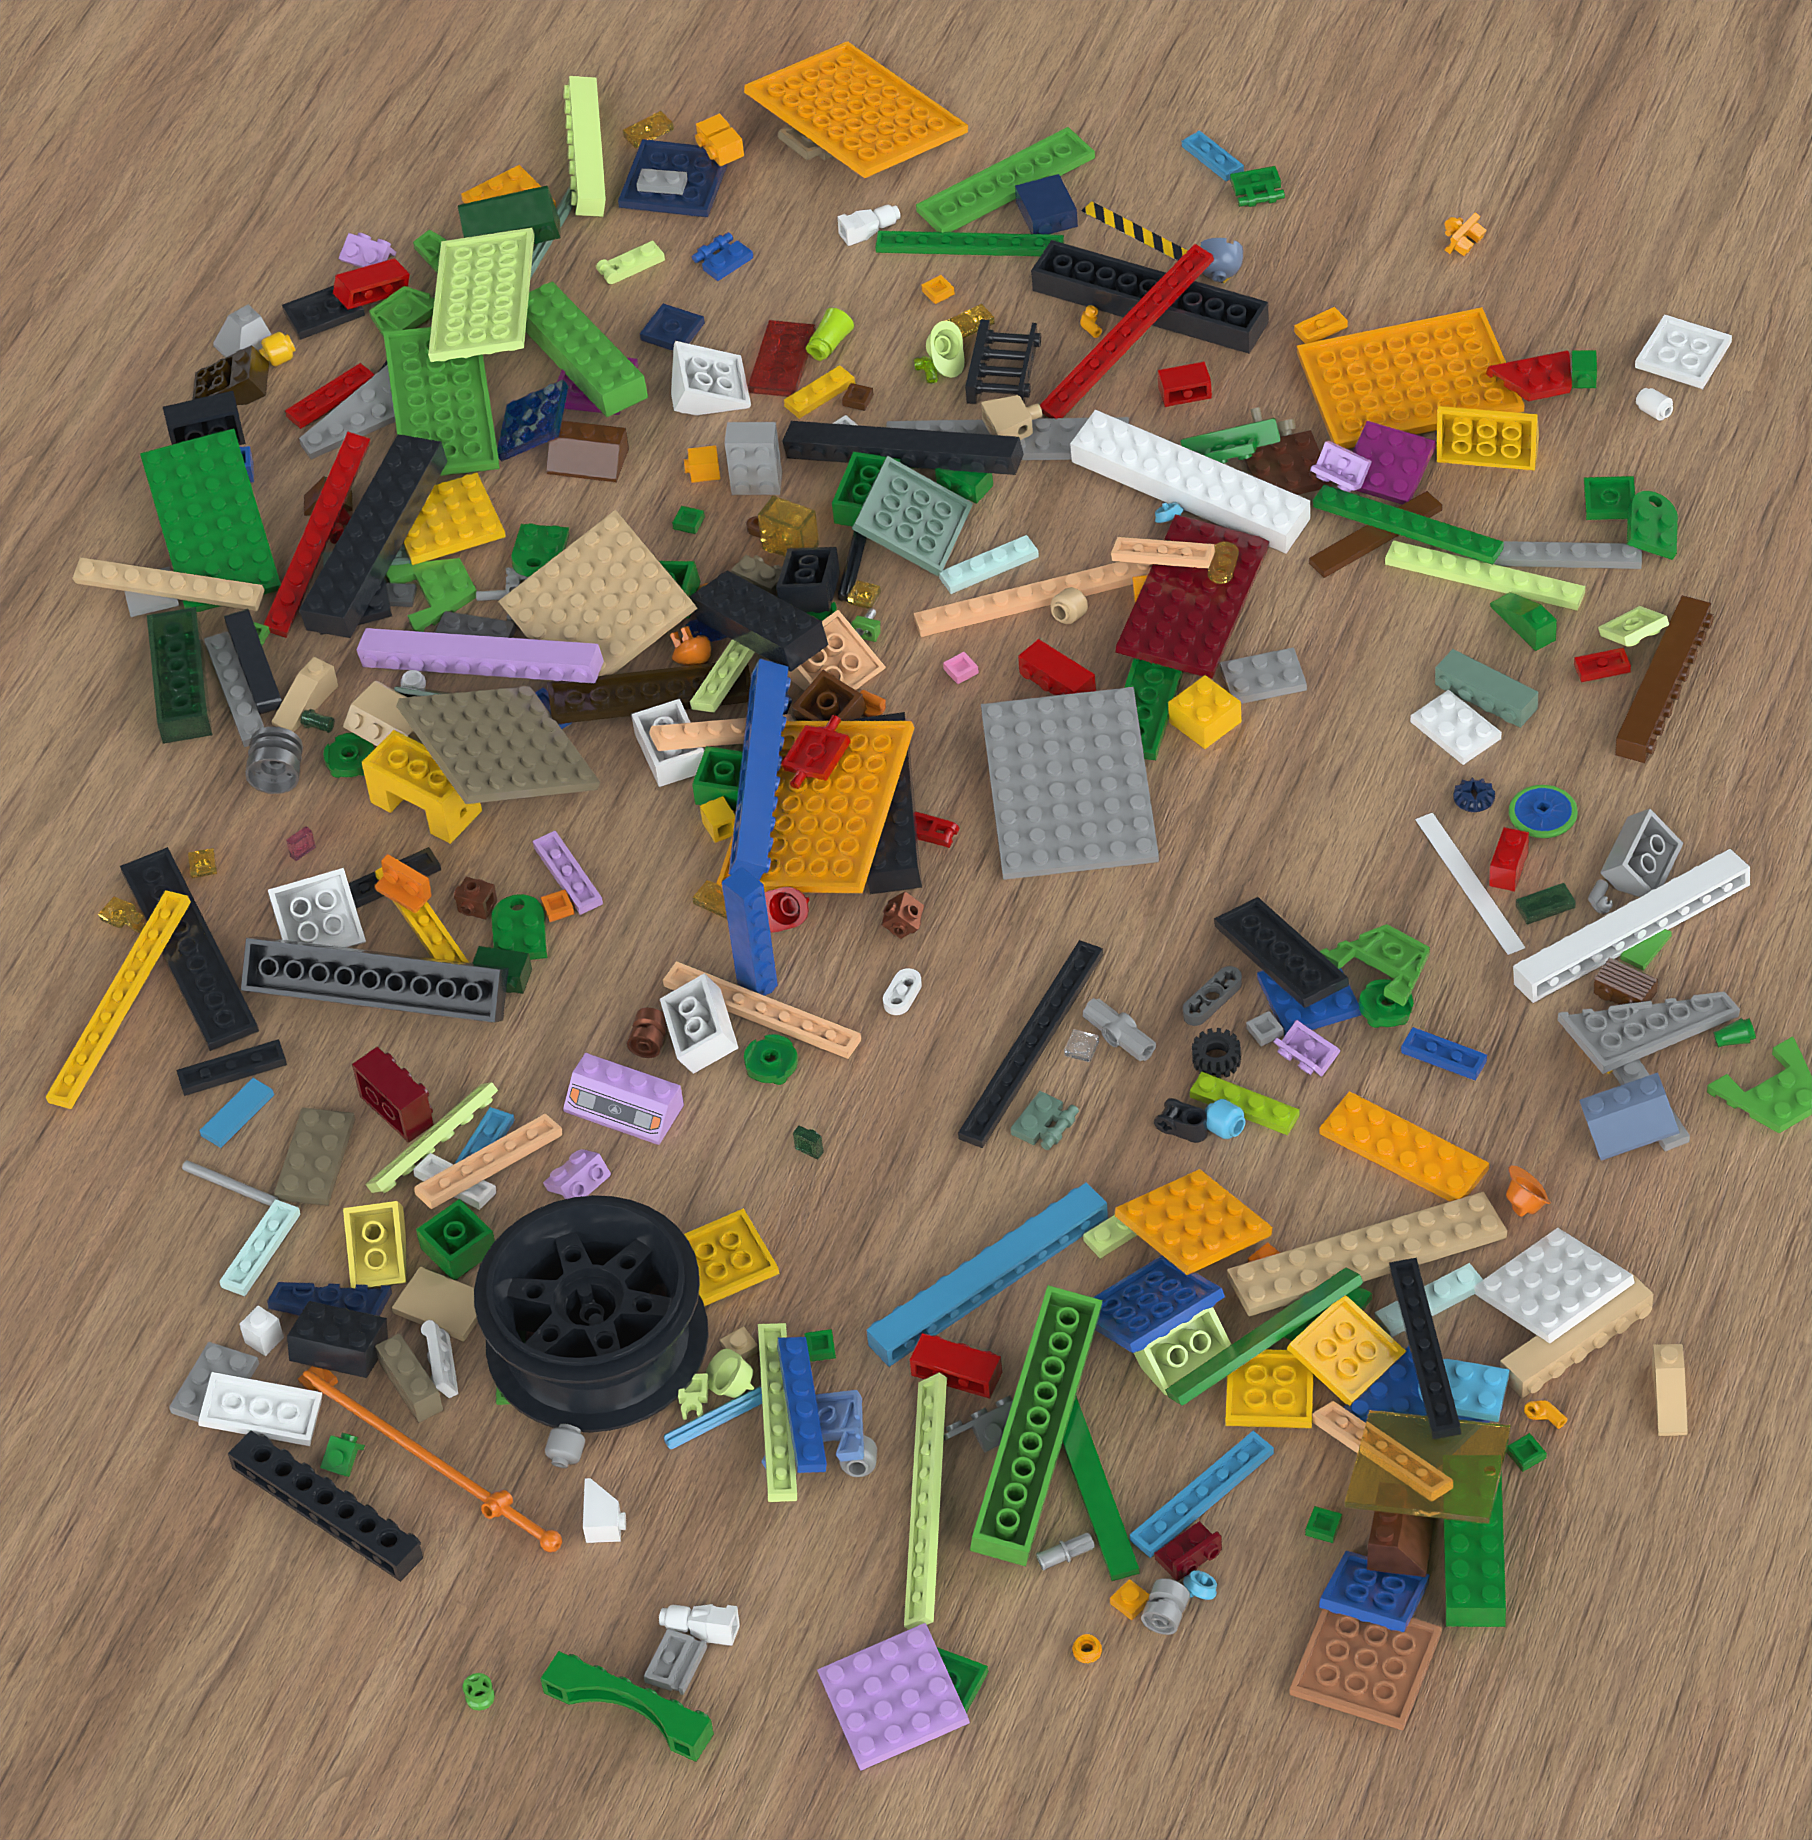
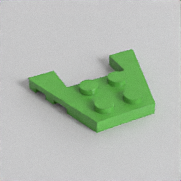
(402, 310)
(442, 584)
(1389, 952)
(1780, 1099)

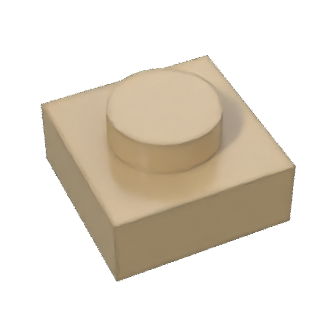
(740, 1342)

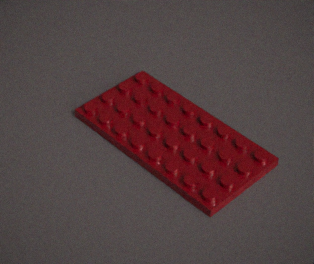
(1181, 613)

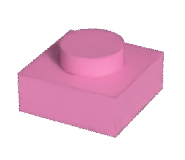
(960, 668)

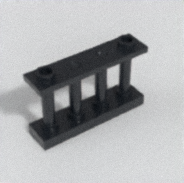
(982, 353)

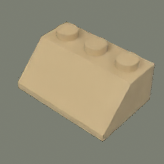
(377, 715)

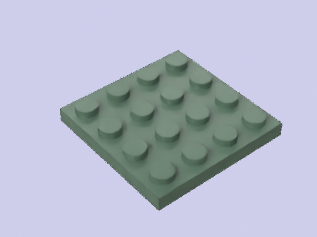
(912, 516)

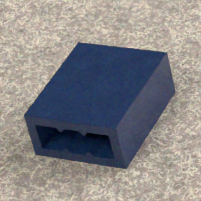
(1046, 205)

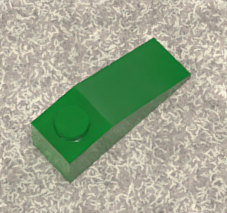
(1527, 619)

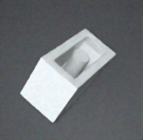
(601, 1515)

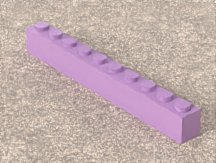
(480, 655)

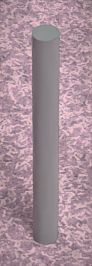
(228, 1183)

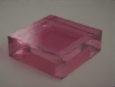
(301, 843)

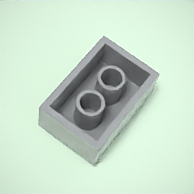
(753, 458)

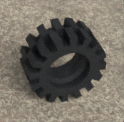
(1214, 1041)

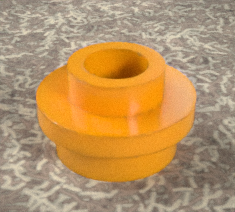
(1087, 1642)

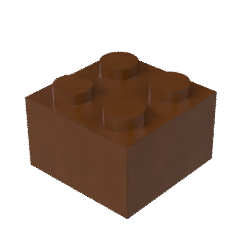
(829, 697)

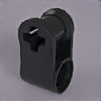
(1182, 1121)

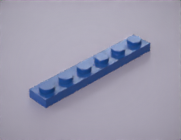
(801, 1405)

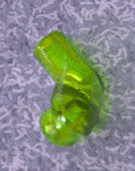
(926, 364)

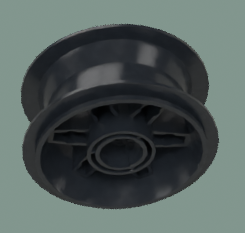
(600, 1340)

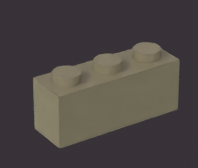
(409, 1378)

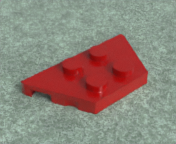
(1536, 376)

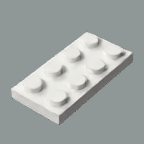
(262, 1407)

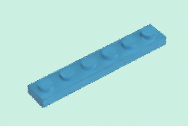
(1201, 1494)

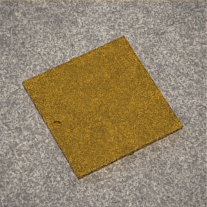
(1422, 1476)

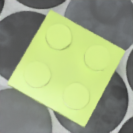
(1633, 626)

